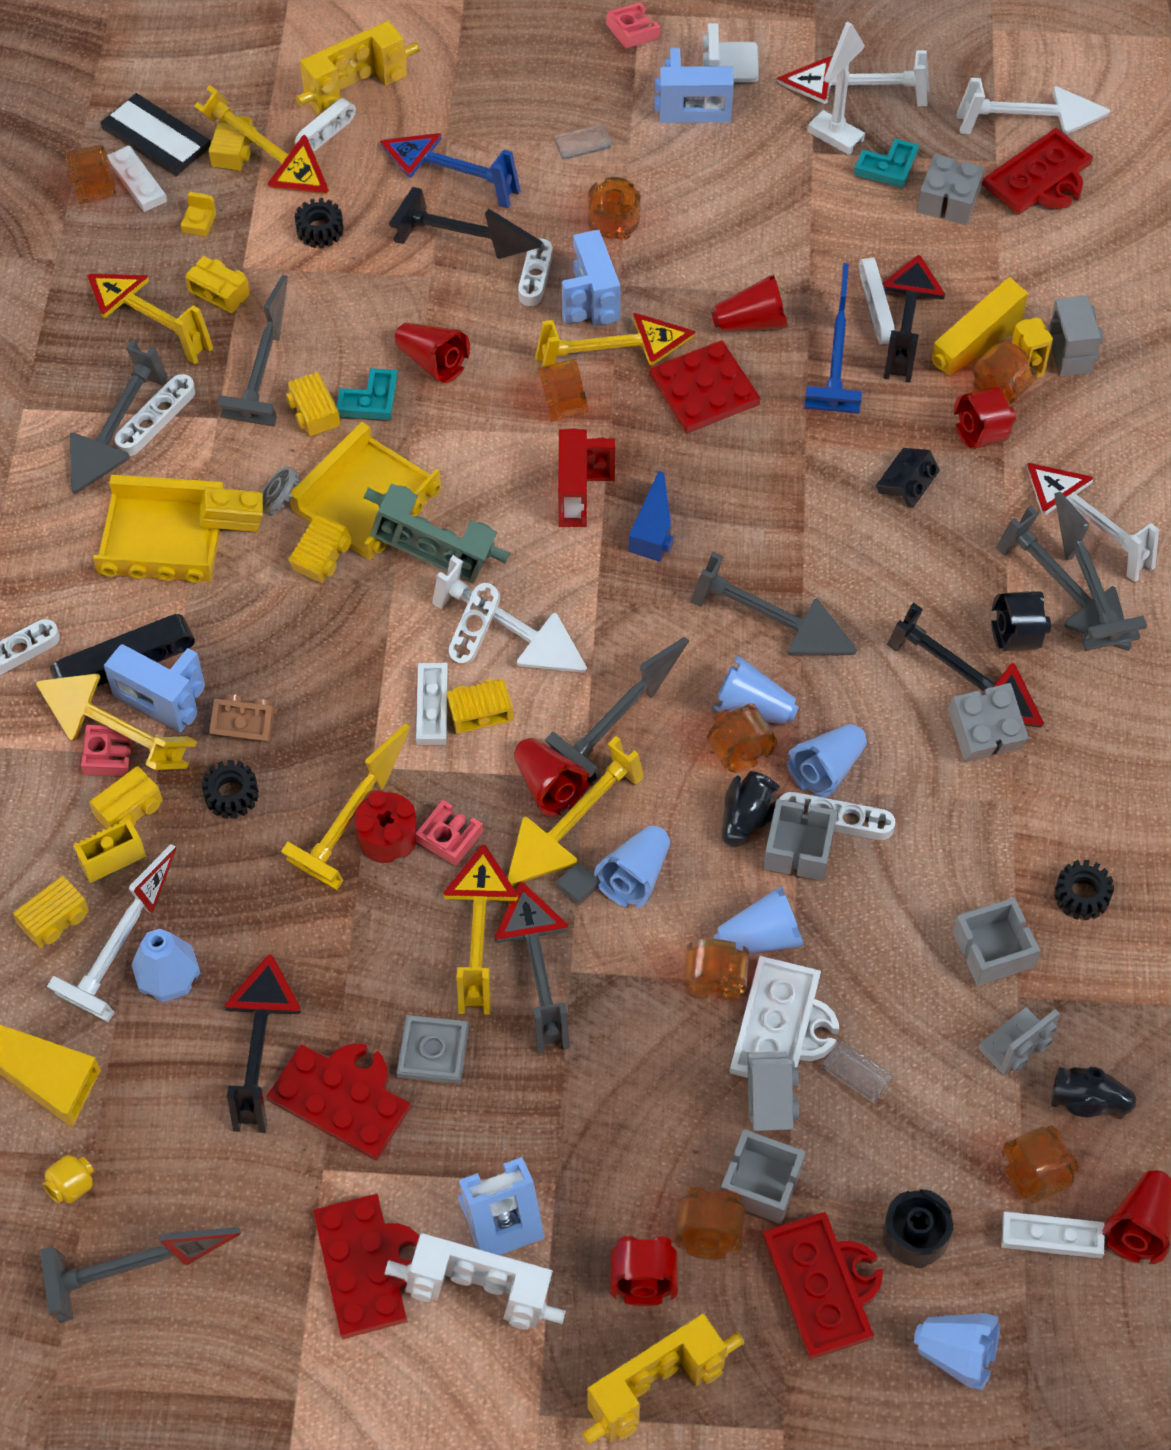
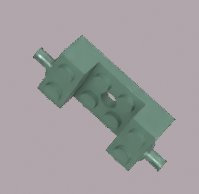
(427, 542)

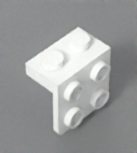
(740, 55)

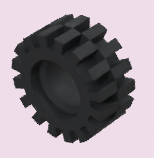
(319, 234)
(224, 775)
(1090, 875)

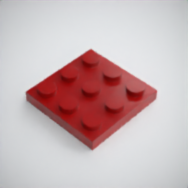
(704, 386)

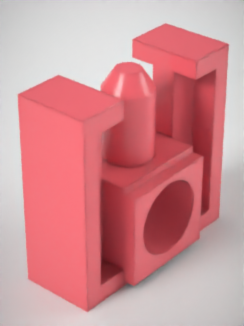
(627, 27)
(100, 762)
(435, 829)

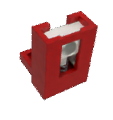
(581, 461)

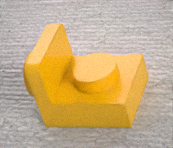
(199, 214)

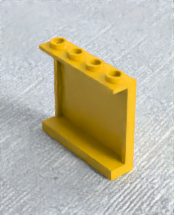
(341, 480)
(157, 530)

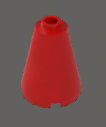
(752, 308)
(434, 349)
(550, 776)
(1142, 1220)

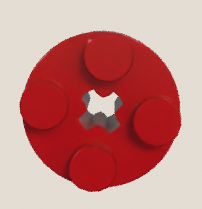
(984, 417)
(386, 826)
(643, 1270)

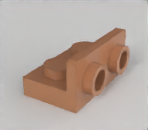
(242, 719)

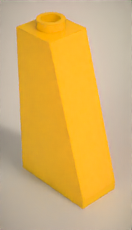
(981, 327)
(48, 1072)

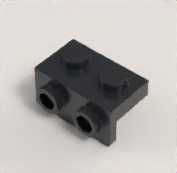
(909, 475)

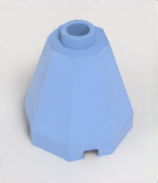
(164, 966)
(960, 1345)

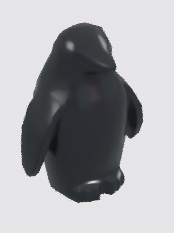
(747, 807)
(1091, 1093)

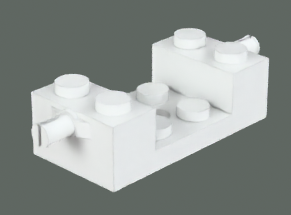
(467, 1265)

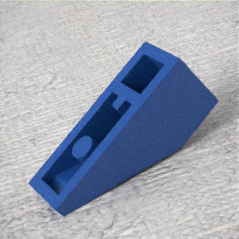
(652, 528)

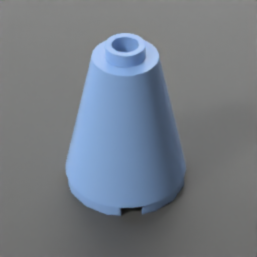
(749, 685)
(826, 759)
(633, 868)
(763, 925)

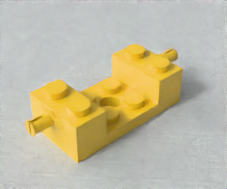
(372, 52)
(614, 1397)

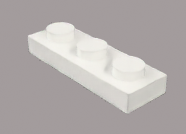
(137, 178)
(432, 704)
(1052, 1235)

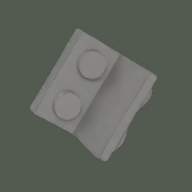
(1018, 1039)

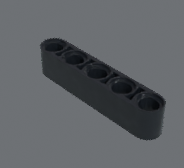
(155, 641)

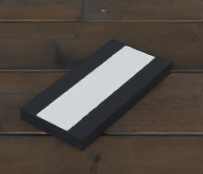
(156, 134)

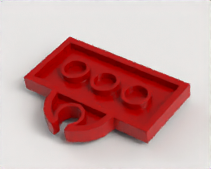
(1041, 174)
(342, 1097)
(356, 1255)
(823, 1283)

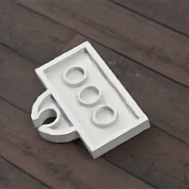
(784, 1015)

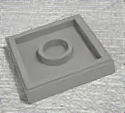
(433, 1049)

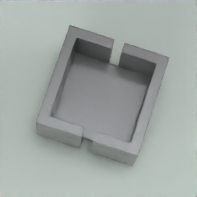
(955, 181)
(1074, 335)
(985, 720)
(799, 845)
(992, 944)
(770, 1091)
(764, 1175)

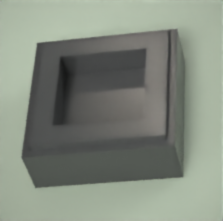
(578, 883)

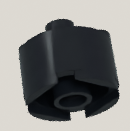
(1020, 621)
(912, 1245)

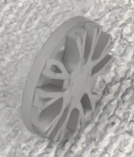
(278, 489)

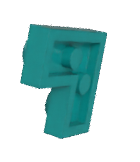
(891, 168)
(373, 403)

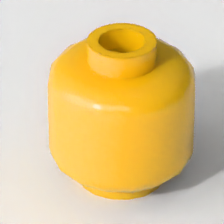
(68, 1179)

